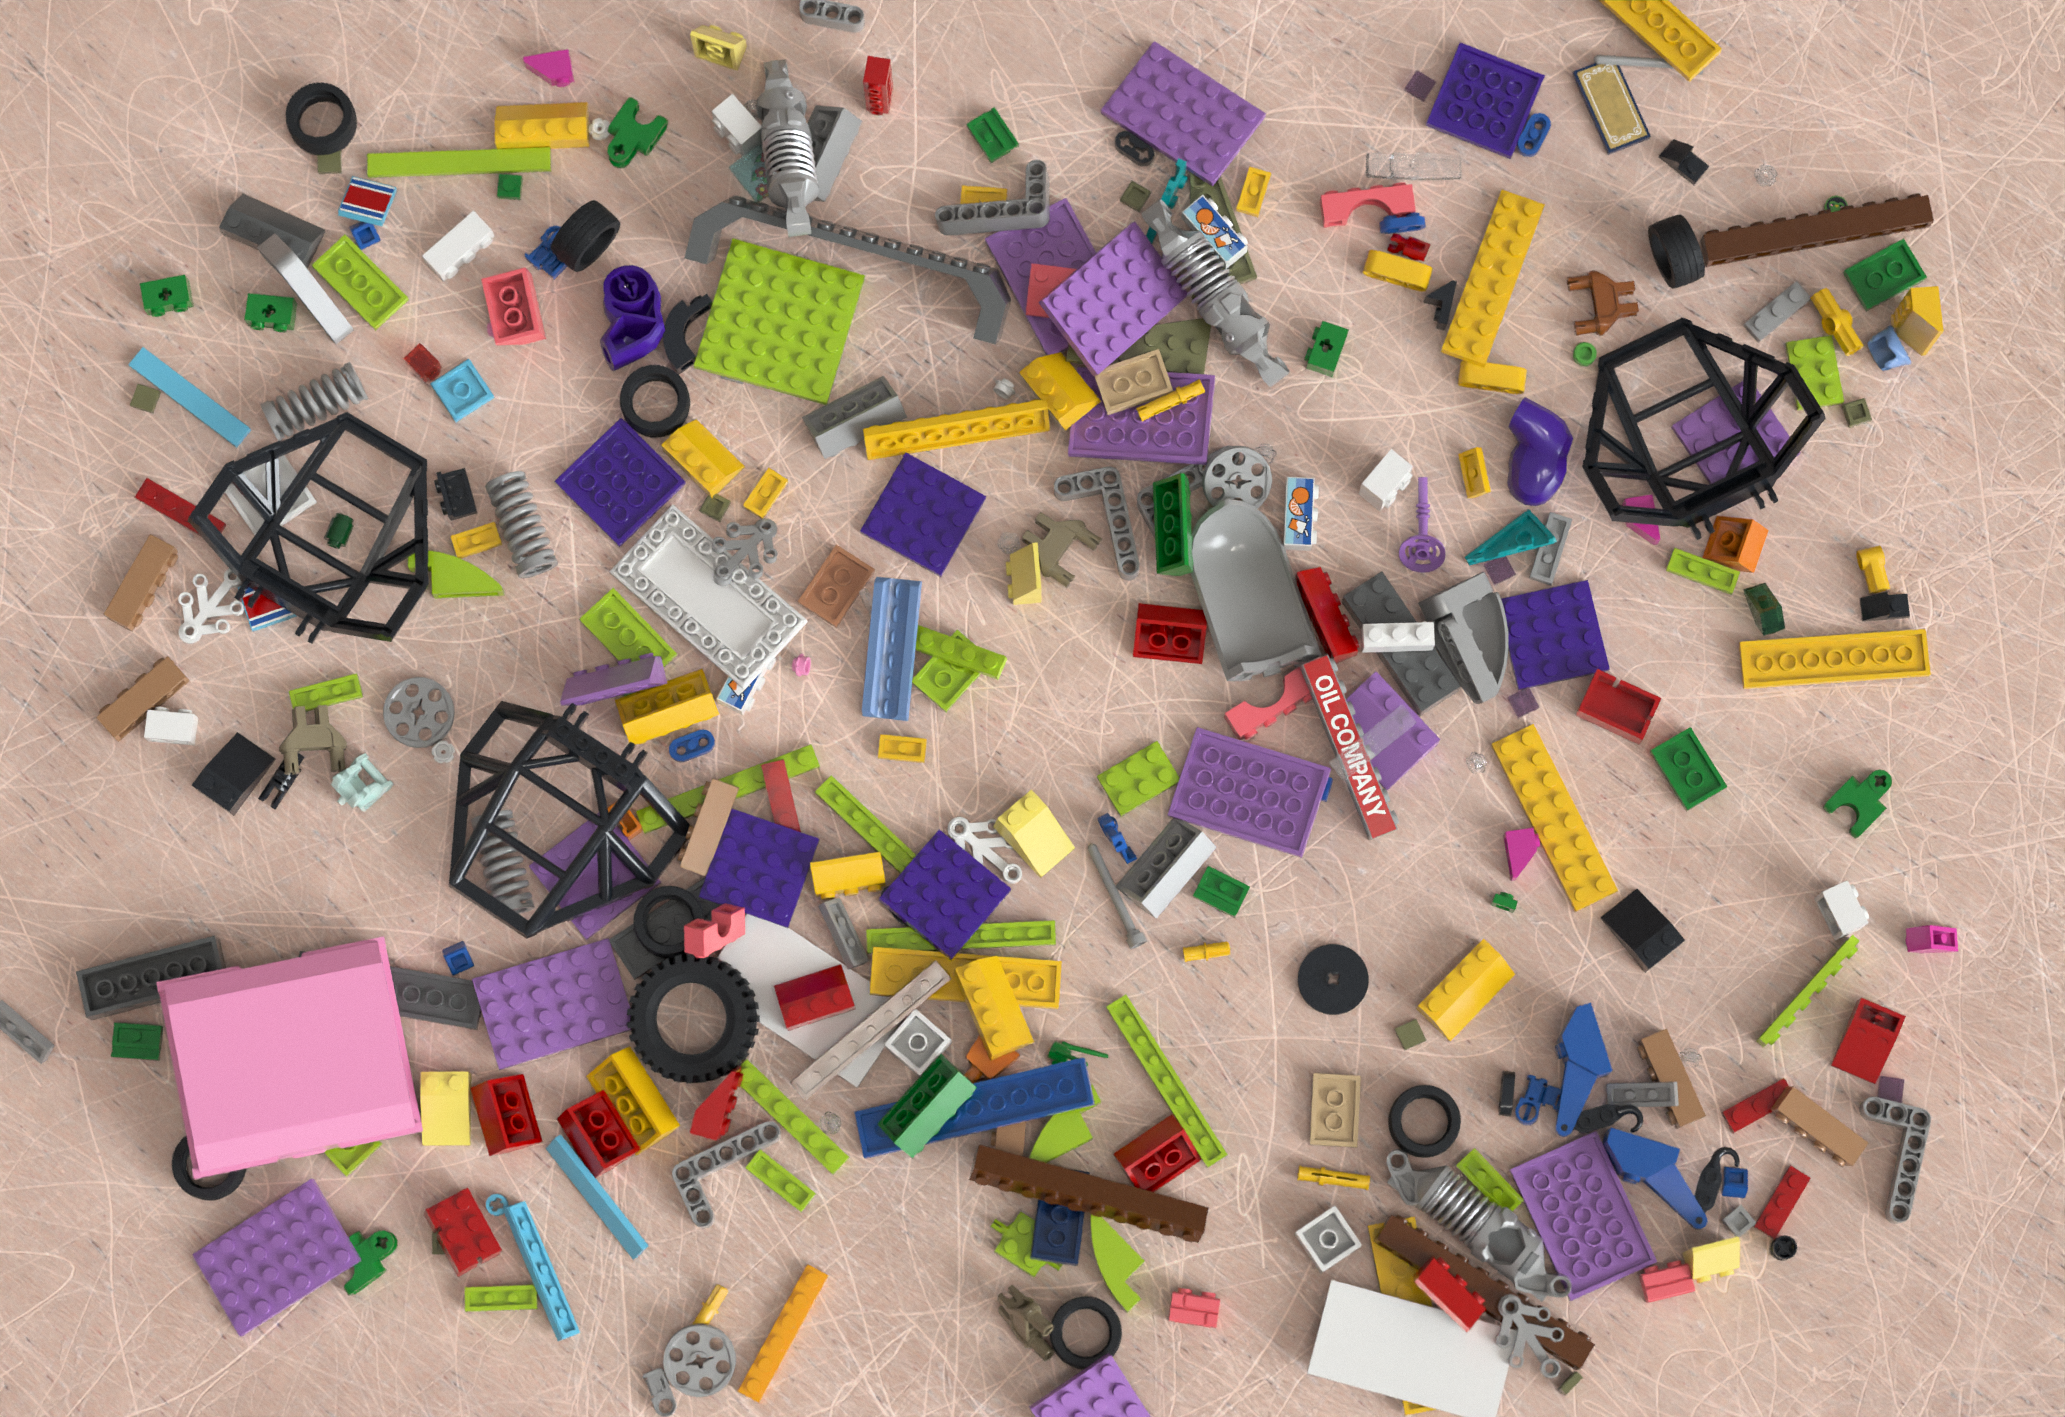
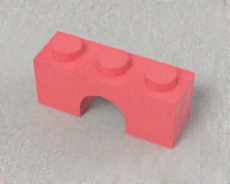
(705, 936)

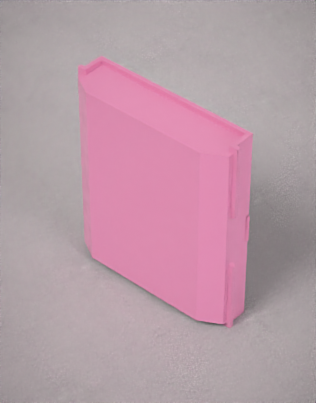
(289, 1057)

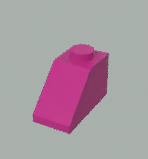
(552, 67)
(1646, 531)
(1520, 848)
(1931, 939)

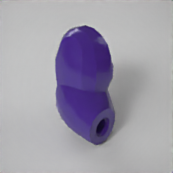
(635, 316)
(1541, 454)

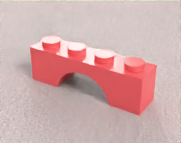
(1394, 200)
(1246, 719)

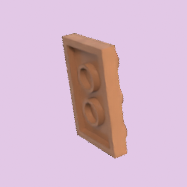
(836, 586)

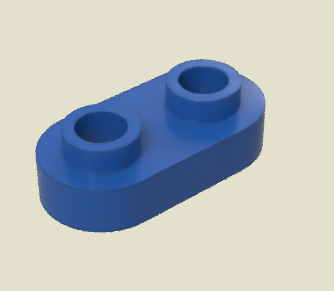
(1532, 135)
(1410, 223)
(691, 744)

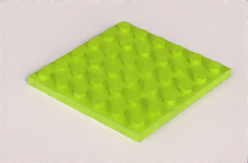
(779, 321)

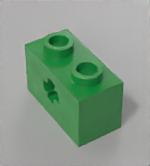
(155, 292)
(260, 305)
(1326, 362)

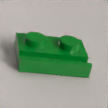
(992, 135)
(1221, 891)
(136, 1041)

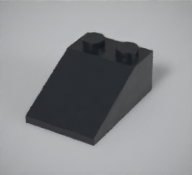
(233, 773)
(1642, 930)

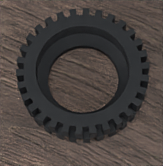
(738, 1031)

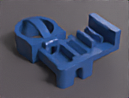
(546, 257)
(1115, 837)
(1541, 1095)

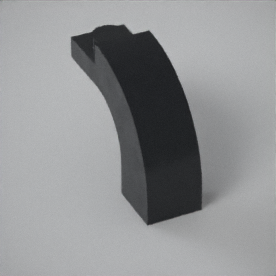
(676, 325)

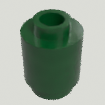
(339, 531)

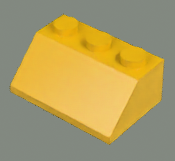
(1062, 386)
(702, 457)
(848, 875)

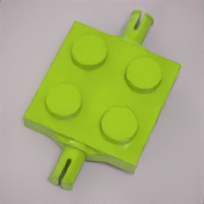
(1017, 1244)

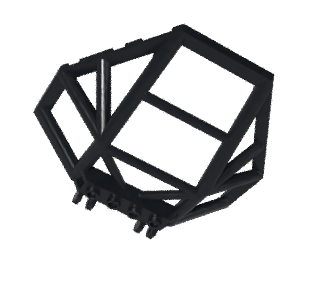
(1736, 485)
(277, 584)
(603, 764)

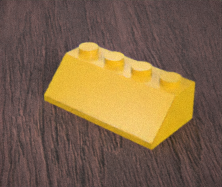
(542, 126)
(1919, 318)
(666, 707)
(1466, 990)
(993, 1006)
(634, 1097)

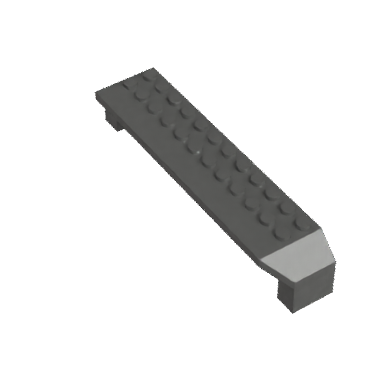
(981, 278)

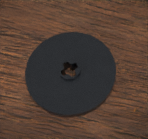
(1314, 978)

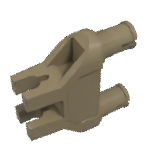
(1057, 542)
(312, 737)
(1026, 1321)

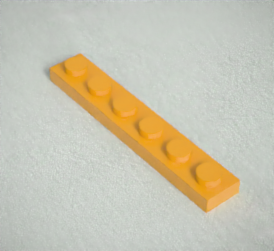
(783, 1333)

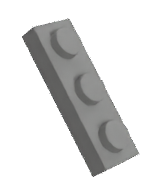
(1777, 311)
(1549, 555)
(843, 933)
(24, 1034)
(1643, 1094)

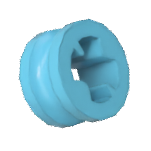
(494, 1198)

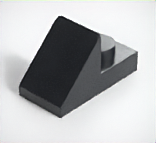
(1684, 161)
(1443, 298)
(1884, 607)

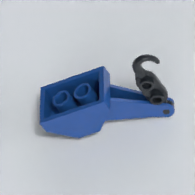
(1585, 1061)
(1654, 1164)

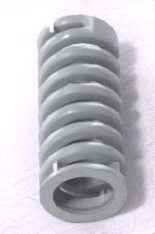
(355, 393)
(528, 565)
(493, 865)

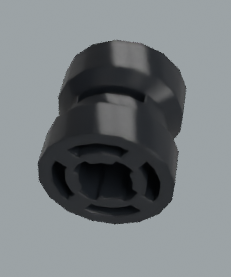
(1783, 1244)

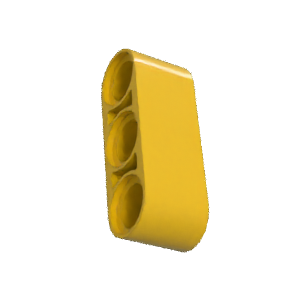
(1397, 270)
(1492, 377)

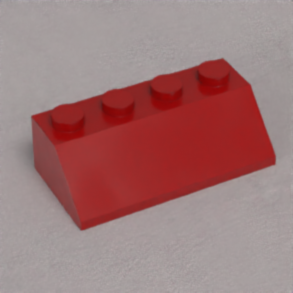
(1326, 615)

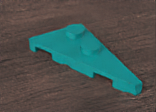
(1169, 195)
(1518, 536)

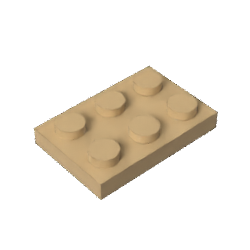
(1133, 382)
(1335, 1110)

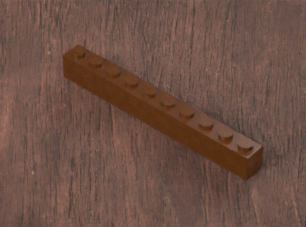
(1816, 230)
(1088, 1194)
(1416, 1249)

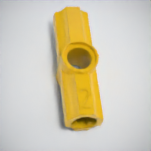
(1837, 321)

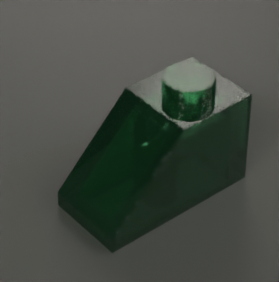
(1765, 609)

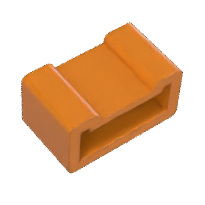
(630, 824)

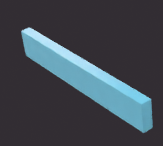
(189, 397)
(597, 1197)
(541, 1271)

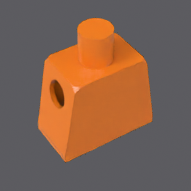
(983, 1066)

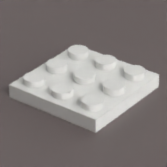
(257, 478)

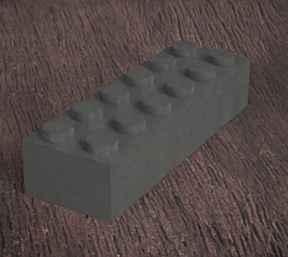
(1419, 674)
(133, 980)

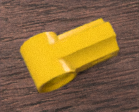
(1872, 563)

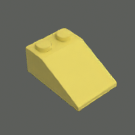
(718, 46)
(1025, 575)
(1034, 833)
(446, 1108)
(1713, 1258)

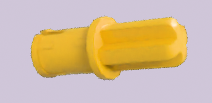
(1206, 951)
(711, 1305)

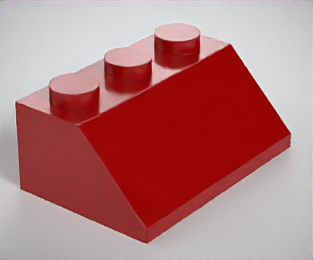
(1170, 633)
(814, 997)
(506, 1114)
(598, 1133)
(1157, 1155)
(1450, 1292)

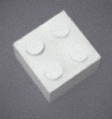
(737, 125)
(1385, 481)
(1842, 910)
(917, 1043)
(1328, 1239)

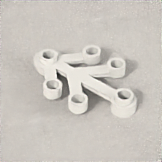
(208, 609)
(982, 847)

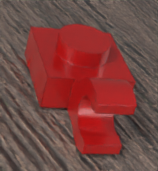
(1411, 247)

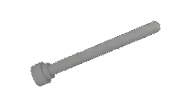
(1633, 61)
(1134, 936)

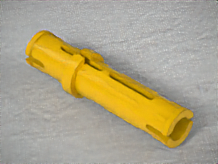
(1170, 400)
(1331, 1177)

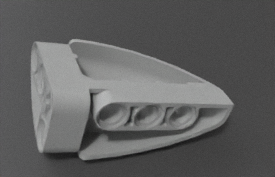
(1471, 635)

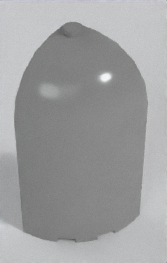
(1249, 593)

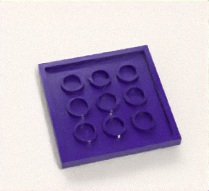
(1485, 100)
(620, 482)
(923, 514)
(1554, 635)
(759, 867)
(945, 894)

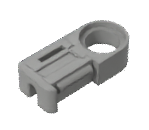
(660, 1389)

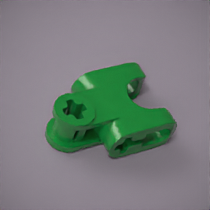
(633, 136)
(1862, 799)
(371, 1255)

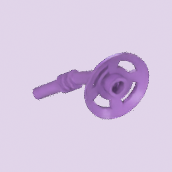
(1422, 545)

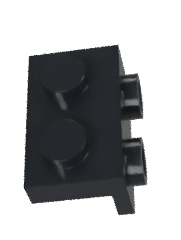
(456, 494)

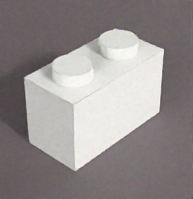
(171, 726)

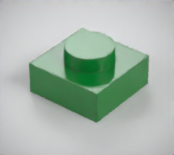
(509, 187)
(1504, 901)

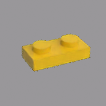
(1253, 191)
(977, 194)
(1474, 472)
(765, 493)
(476, 540)
(902, 748)

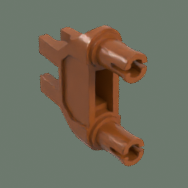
(1605, 301)

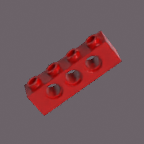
(878, 85)

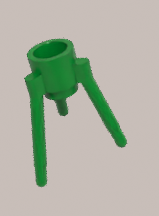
(1060, 1053)

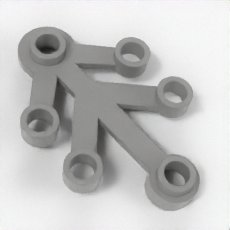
(746, 548)
(1527, 1333)

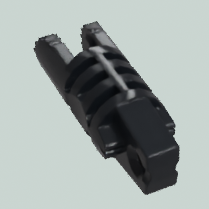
(281, 783)

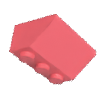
(1041, 282)
(513, 308)

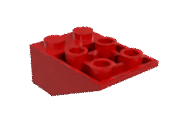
(1867, 1040)
(712, 1115)

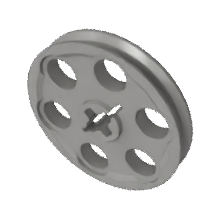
(1241, 470)
(406, 716)
(695, 1371)

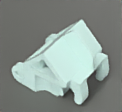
(354, 789)

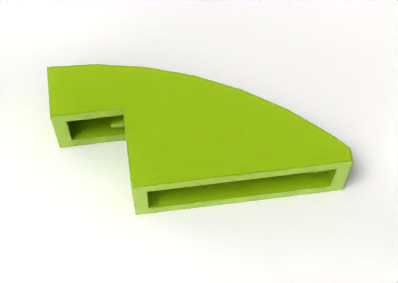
(457, 577)
(1063, 1133)
(1115, 1261)

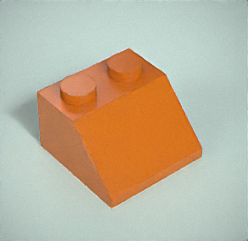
(1736, 543)

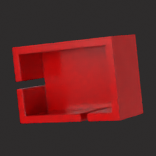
(1619, 708)
(463, 1231)

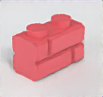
(1666, 1282)
(1194, 1308)

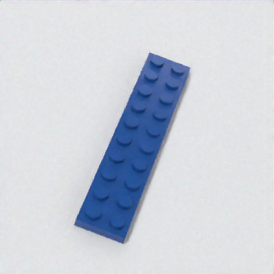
(995, 1105)

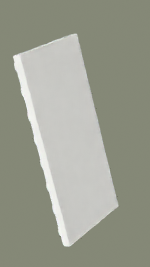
(732, 624)
(777, 954)
(1410, 1352)

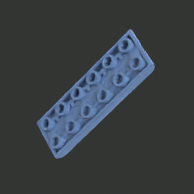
(891, 648)

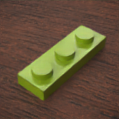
(1702, 571)
(327, 693)
(780, 1180)
(1489, 1181)
(501, 1298)

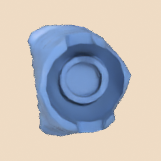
(1888, 350)

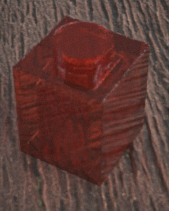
(423, 363)

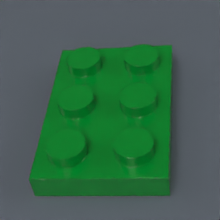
(1885, 274)
(1688, 769)

